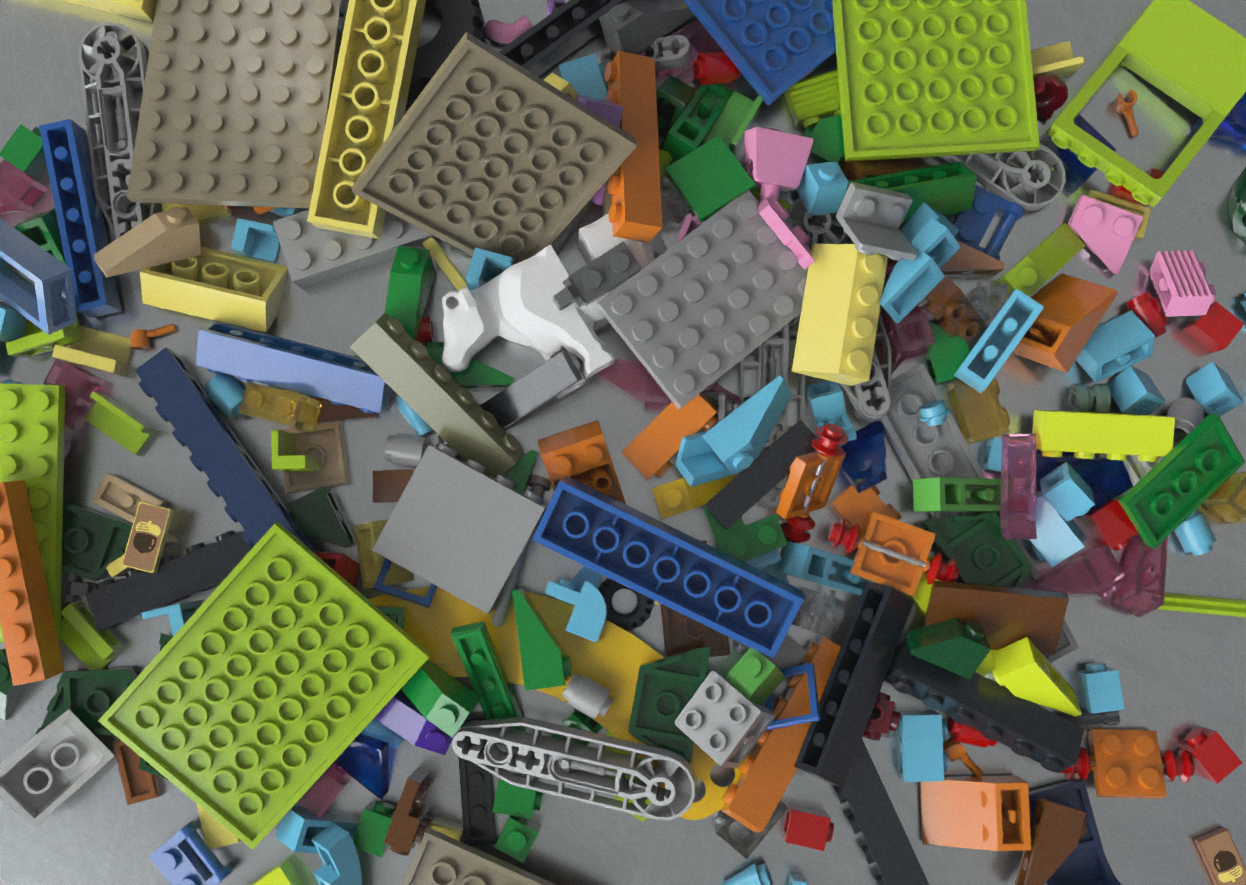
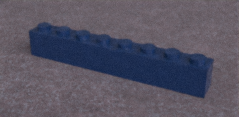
(214, 448)

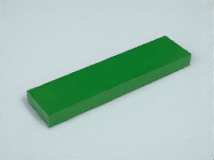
(486, 672)

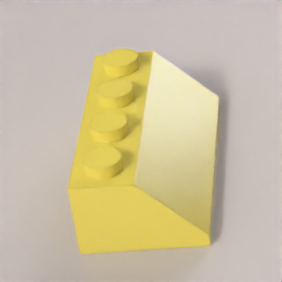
(218, 288)
(839, 314)

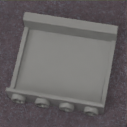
(460, 527)

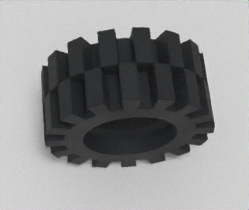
(625, 621)

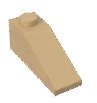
(154, 242)

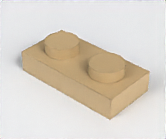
(122, 497)

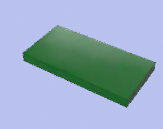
(1182, 481)

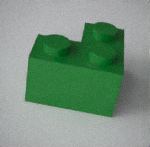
(746, 540)

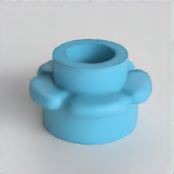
(934, 412)

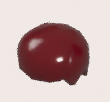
(1049, 94)

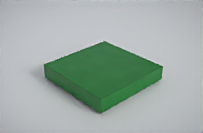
(709, 178)

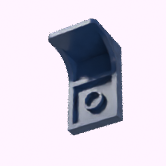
(1088, 861)

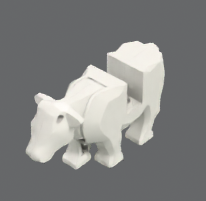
(523, 311)

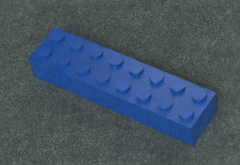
(669, 566)

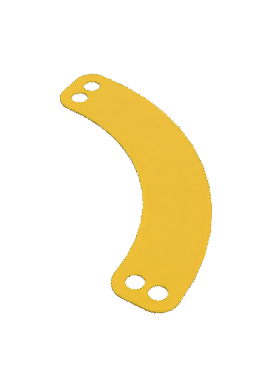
(609, 662)

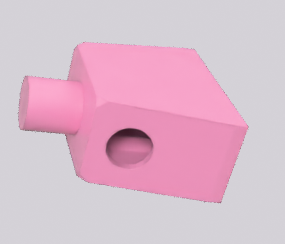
(775, 160)

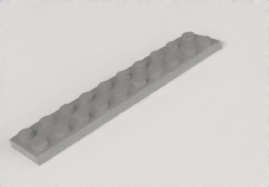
(940, 453)

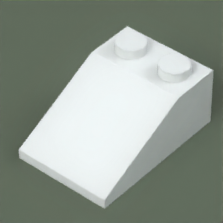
(51, 767)

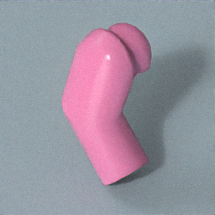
(506, 33)

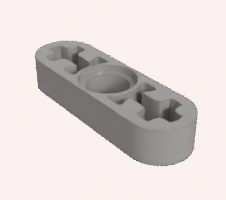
(667, 46)

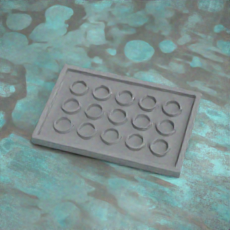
(708, 300)

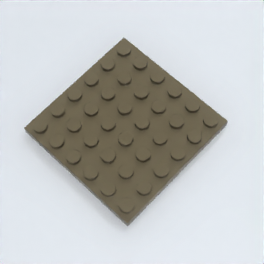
(493, 156)

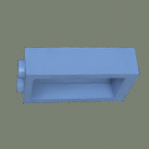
(50, 275)

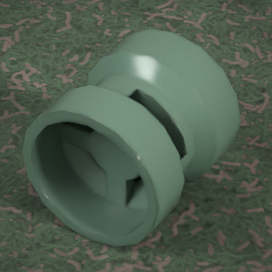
(1089, 398)

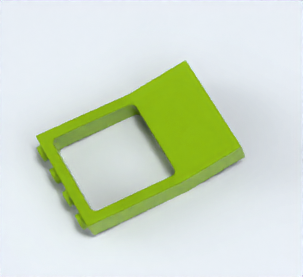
(1183, 56)

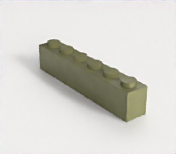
(436, 396)

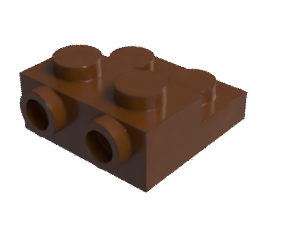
(955, 310)
(410, 815)

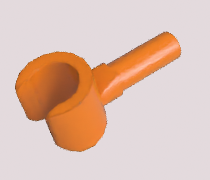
(1126, 109)
(140, 337)
(955, 751)

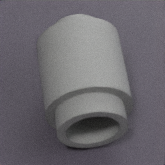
(1187, 416)
(405, 449)
(587, 696)

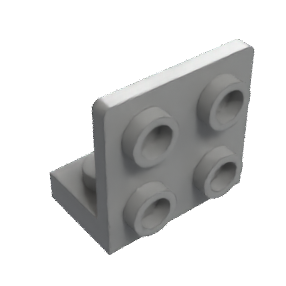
(873, 221)
(723, 721)

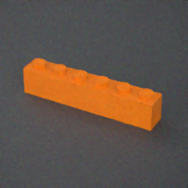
(636, 182)
(24, 596)
(772, 764)

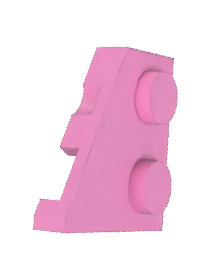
(1105, 230)
(792, 237)

